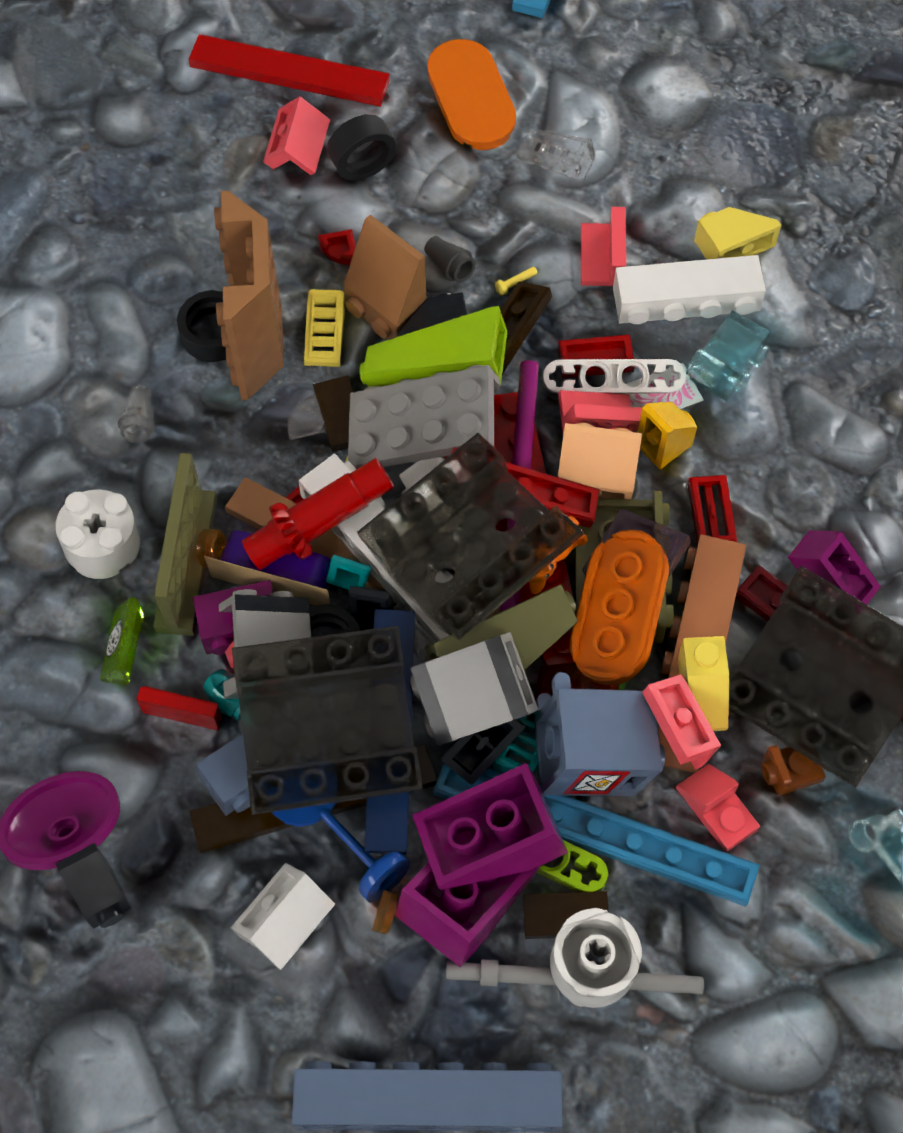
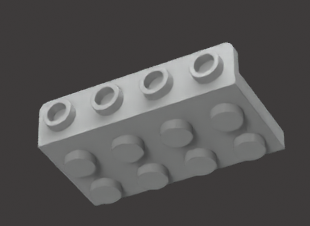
(421, 416)

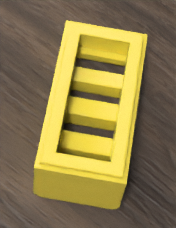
(330, 306)

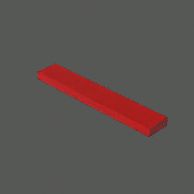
(289, 70)

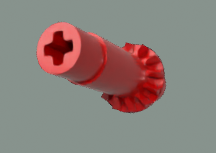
(296, 527)

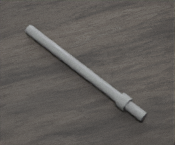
(490, 973)

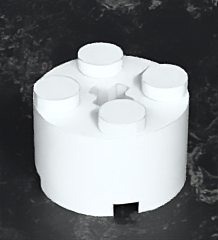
(97, 533)
(606, 936)

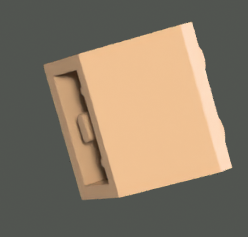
(600, 459)

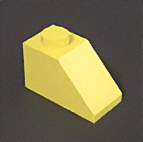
(735, 233)
(707, 674)

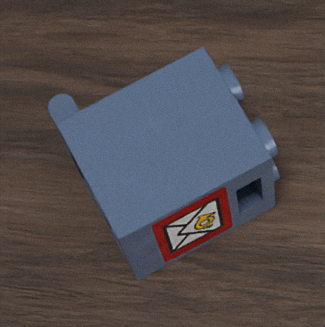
(595, 741)

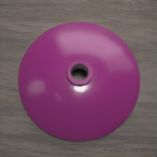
(58, 819)

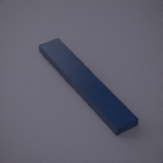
(388, 815)

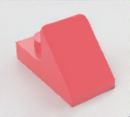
(718, 807)

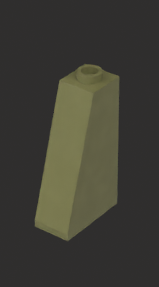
(532, 623)

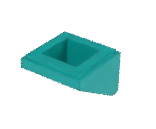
(347, 573)

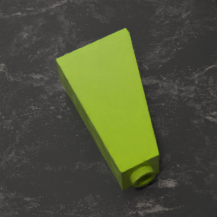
(443, 347)

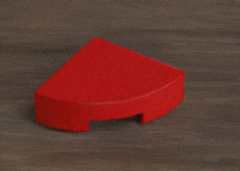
(338, 246)

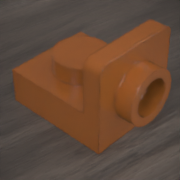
(789, 770)

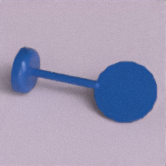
(380, 876)

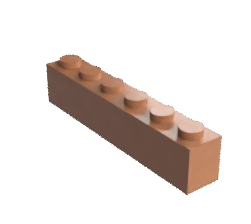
(706, 607)

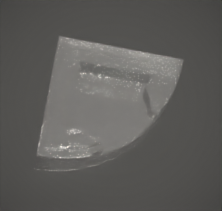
(305, 419)

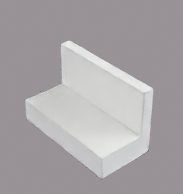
(283, 915)

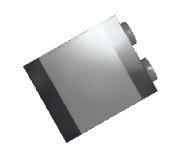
(265, 620)
(473, 689)

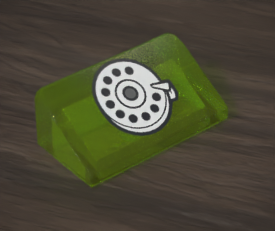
(122, 643)

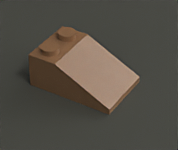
(384, 279)

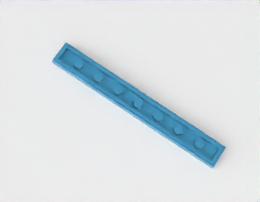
(635, 843)

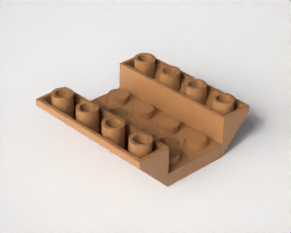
(252, 301)

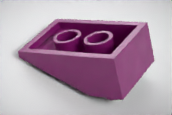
(490, 830)
(460, 916)

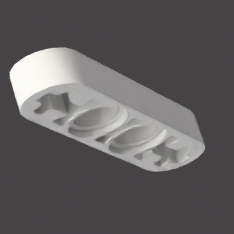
(613, 372)

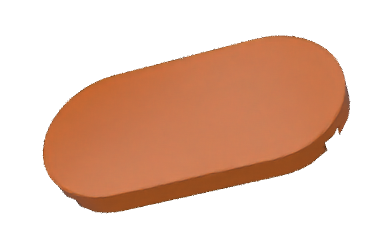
(471, 94)
(619, 607)

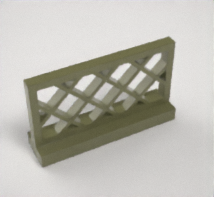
(179, 571)

